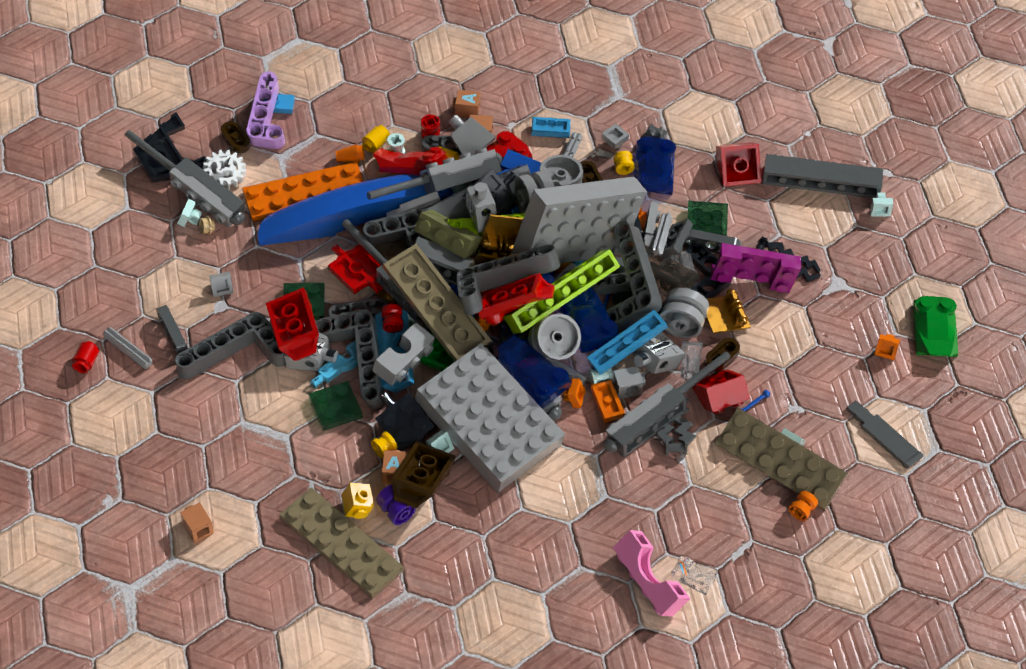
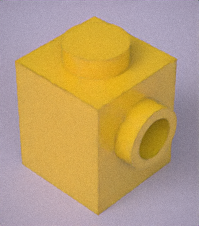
(357, 500)

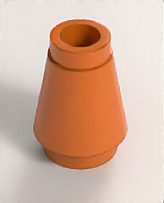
(351, 154)

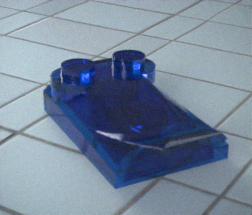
(655, 164)
(592, 319)
(533, 371)

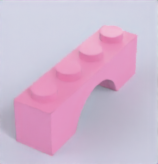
(635, 552)

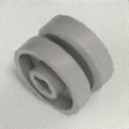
(564, 169)
(526, 184)
(684, 312)
(566, 336)

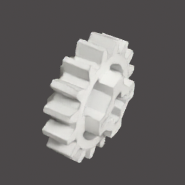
(224, 168)

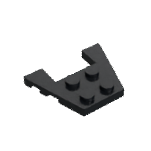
(162, 143)

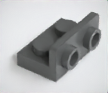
(677, 235)

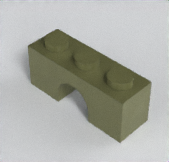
(435, 227)

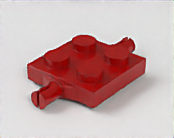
(355, 269)

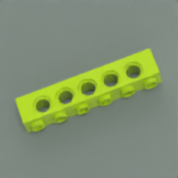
(565, 290)

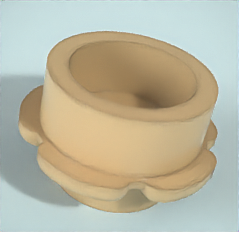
(206, 225)

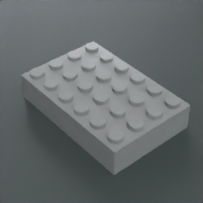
(579, 217)
(489, 417)

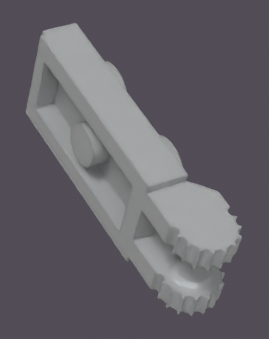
(650, 230)

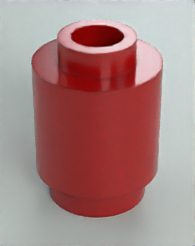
(85, 357)

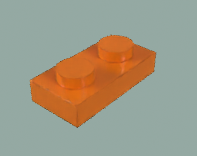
(607, 401)

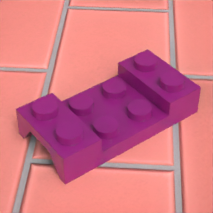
(757, 265)

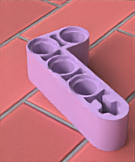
(265, 109)

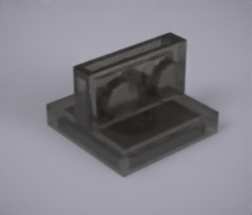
(673, 275)

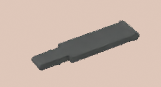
(885, 435)

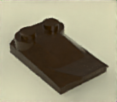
(421, 474)

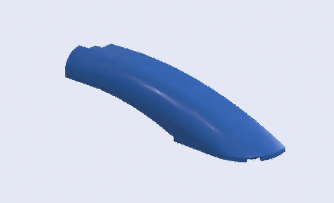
(324, 213)

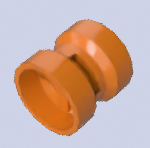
(801, 508)

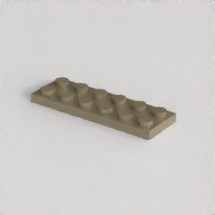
(435, 302)
(781, 457)
(341, 543)

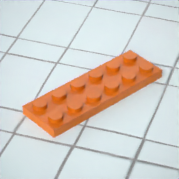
(277, 194)

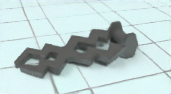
(686, 437)

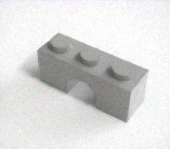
(393, 365)

